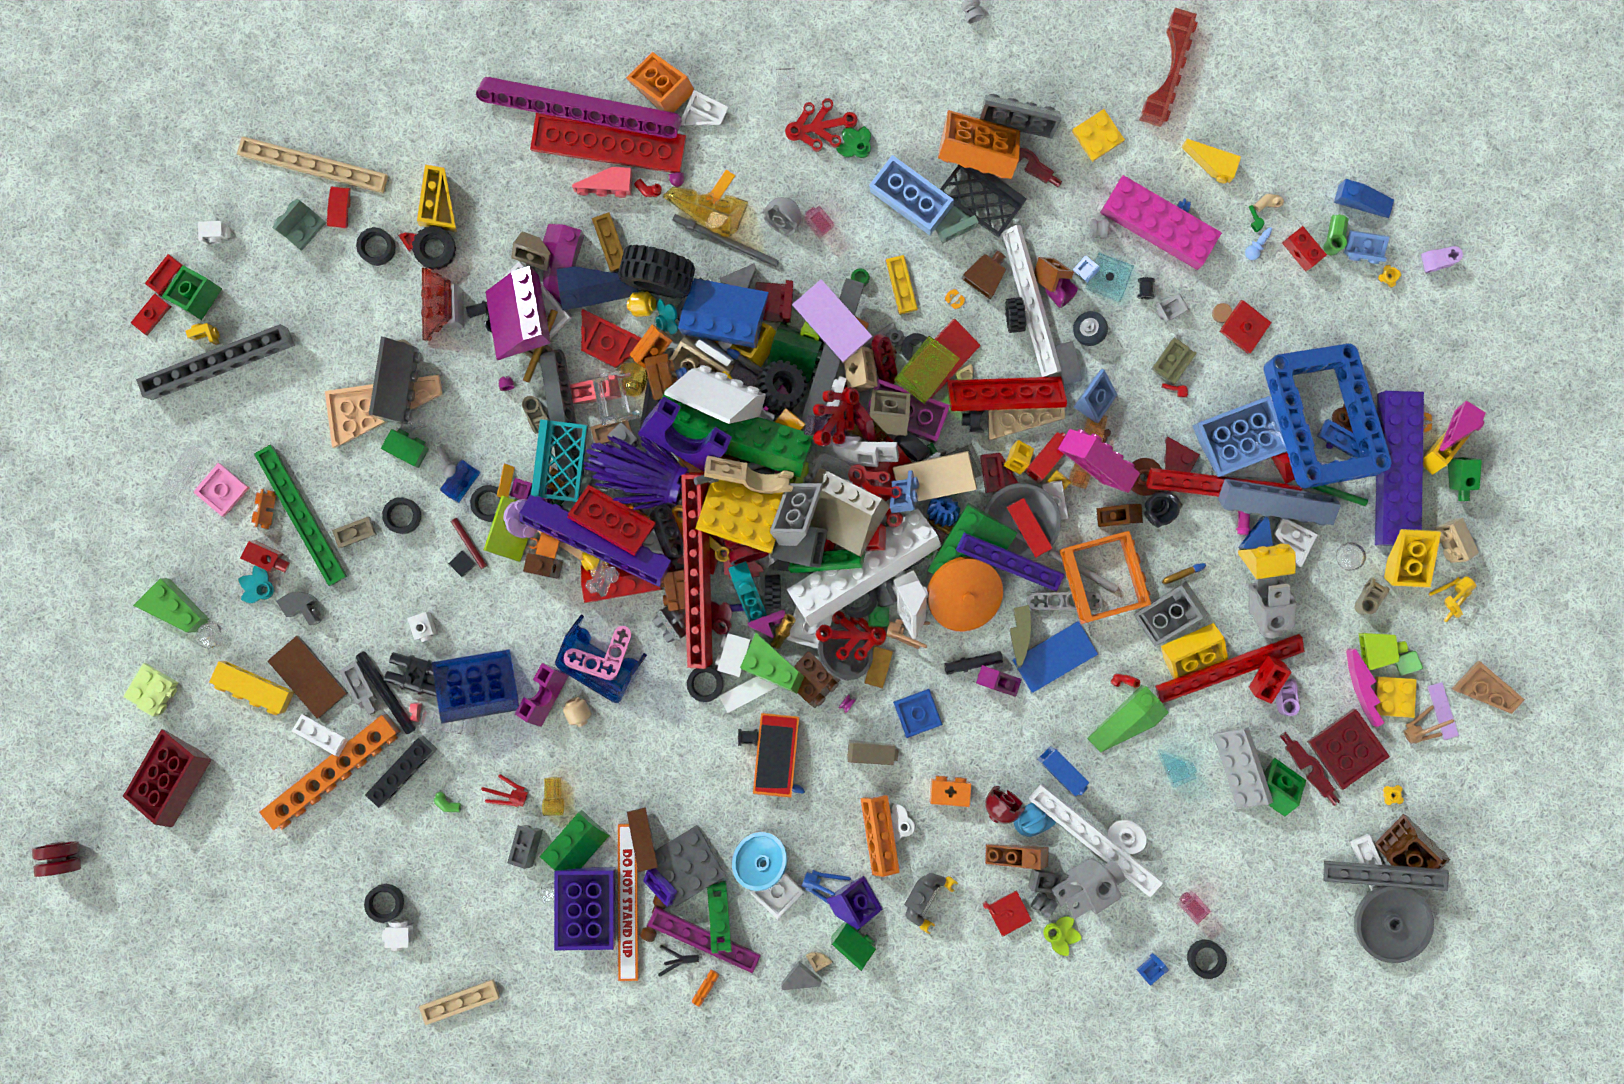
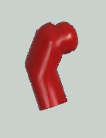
(648, 191)

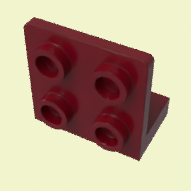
(779, 300)

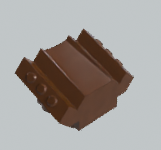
(1410, 847)

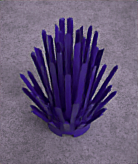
(638, 472)

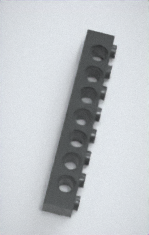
(215, 362)

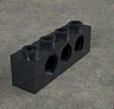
(401, 771)

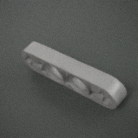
(1064, 601)

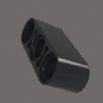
(670, 524)

